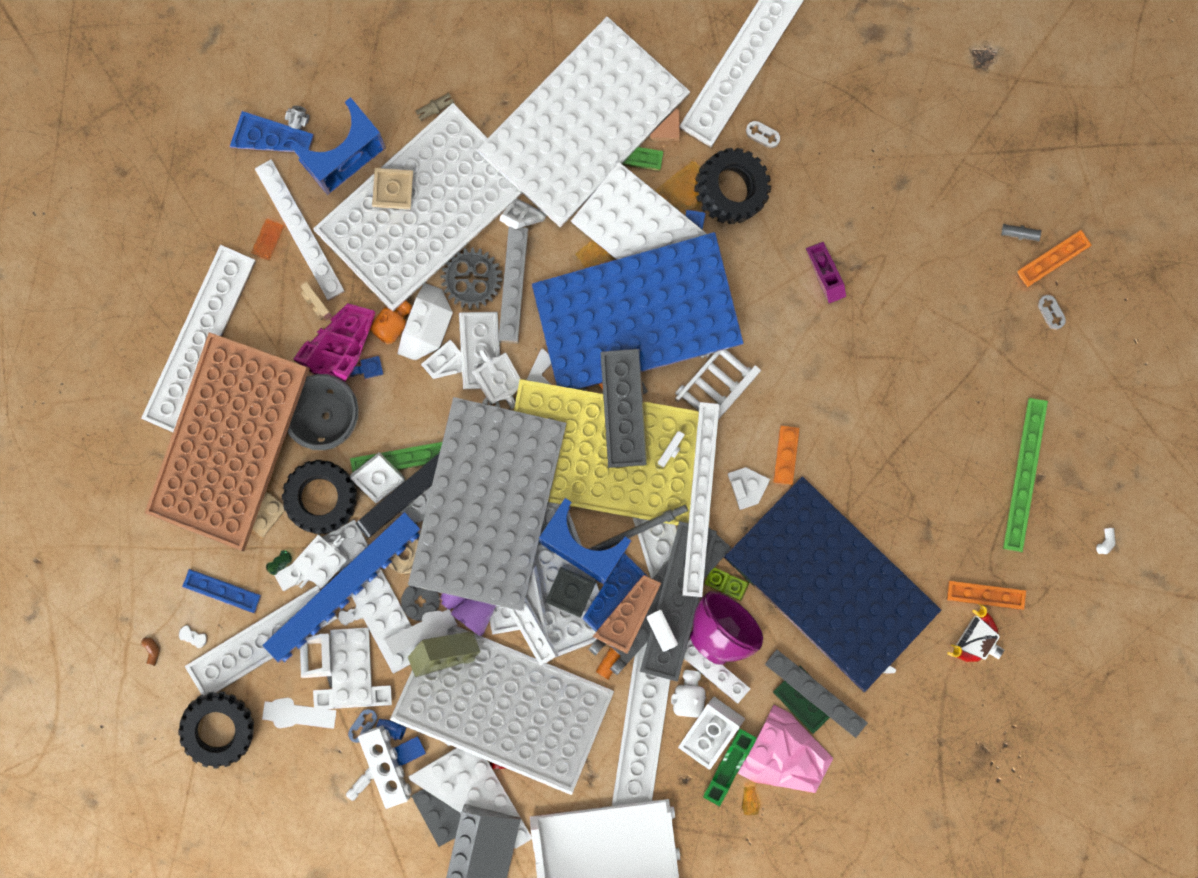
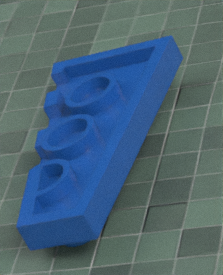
(264, 134)
(615, 589)

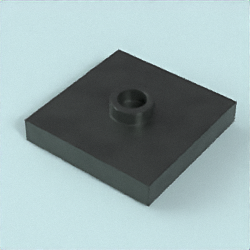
(570, 592)

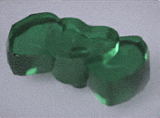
(279, 562)

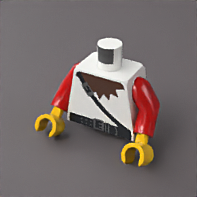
(978, 639)

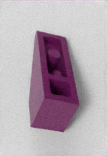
(826, 272)

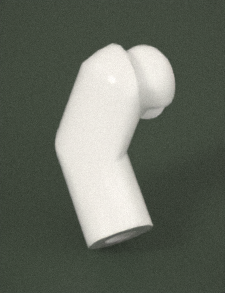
(1109, 542)

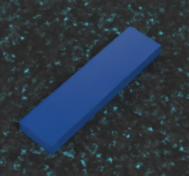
(221, 591)

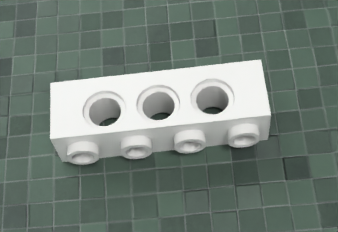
(716, 674)
(389, 795)

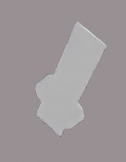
(433, 625)

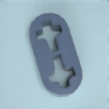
(359, 723)

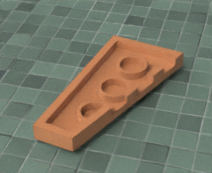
(627, 618)

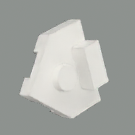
(747, 487)

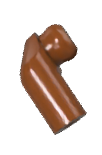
(152, 648)

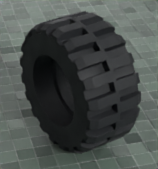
(752, 173)
(293, 497)
(208, 754)

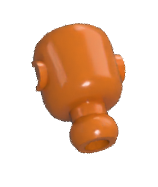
(389, 324)

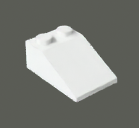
(711, 733)

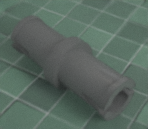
(1021, 232)

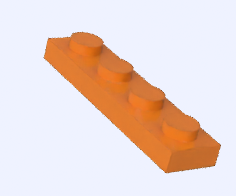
(1054, 258)
(986, 595)

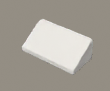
(662, 630)

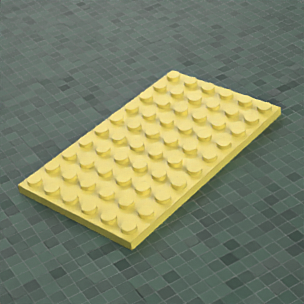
(583, 463)

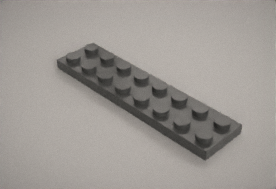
(677, 610)

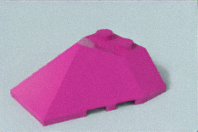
(339, 344)

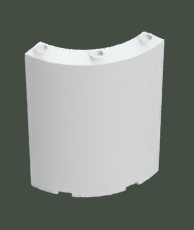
(607, 842)

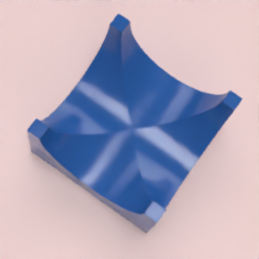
(338, 165)
(594, 563)

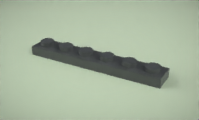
(816, 693)

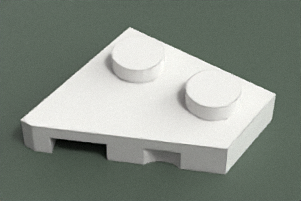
(521, 214)
(444, 361)

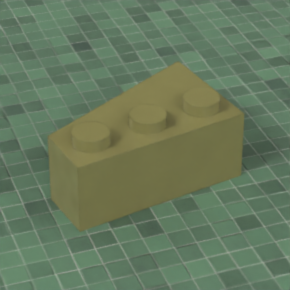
(443, 652)

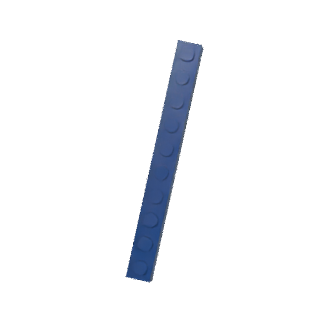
(341, 588)

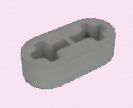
(1055, 310)

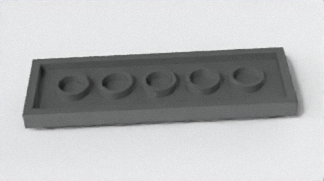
(623, 408)

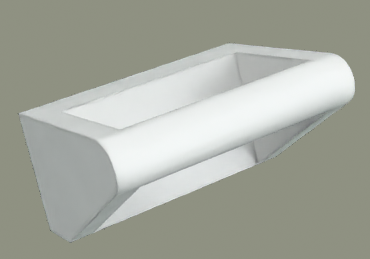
(326, 669)

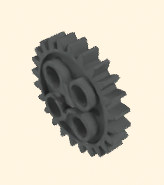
(472, 261)

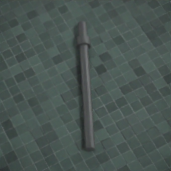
(668, 515)

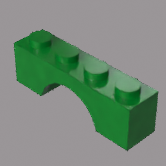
(729, 767)

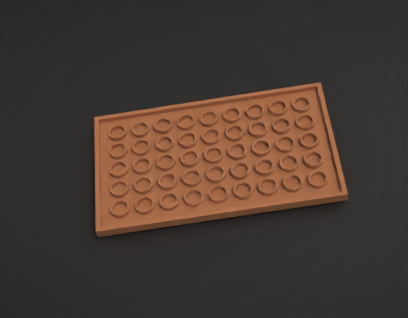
(226, 441)

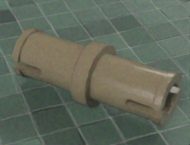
(434, 106)

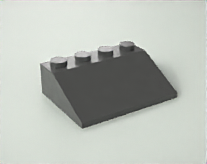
(483, 844)

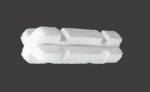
(360, 785)

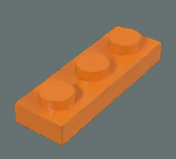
(786, 455)

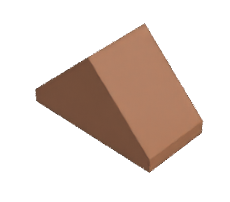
(668, 129)

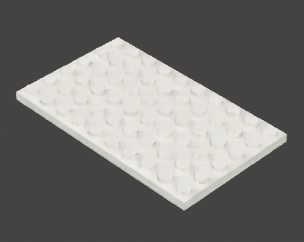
(583, 121)
(450, 205)
(509, 712)

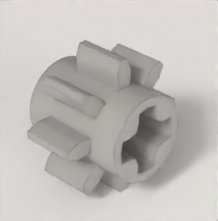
(297, 117)

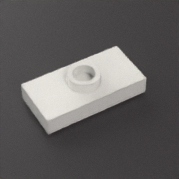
(671, 450)
(288, 577)

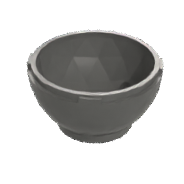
(314, 401)

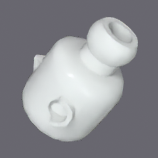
(689, 698)

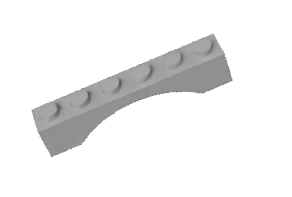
(513, 285)

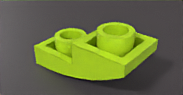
(726, 584)

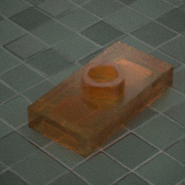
(267, 239)

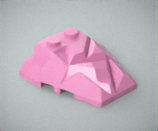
(786, 755)

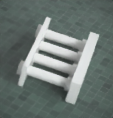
(735, 387)

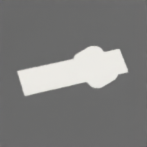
(286, 714)

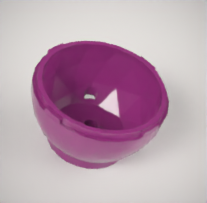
(724, 629)

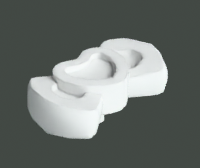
(348, 617)
(193, 637)

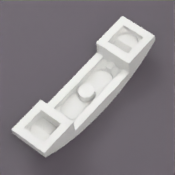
(380, 696)

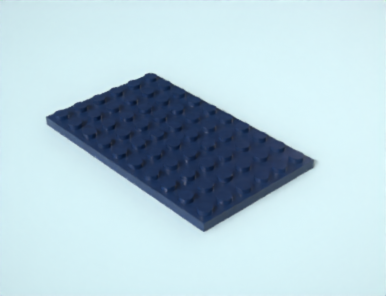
(832, 584)

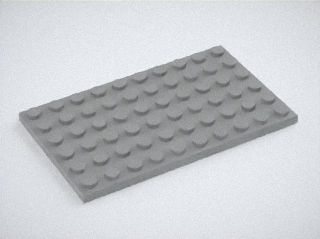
(487, 504)

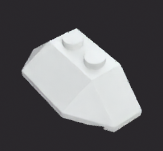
(425, 323)

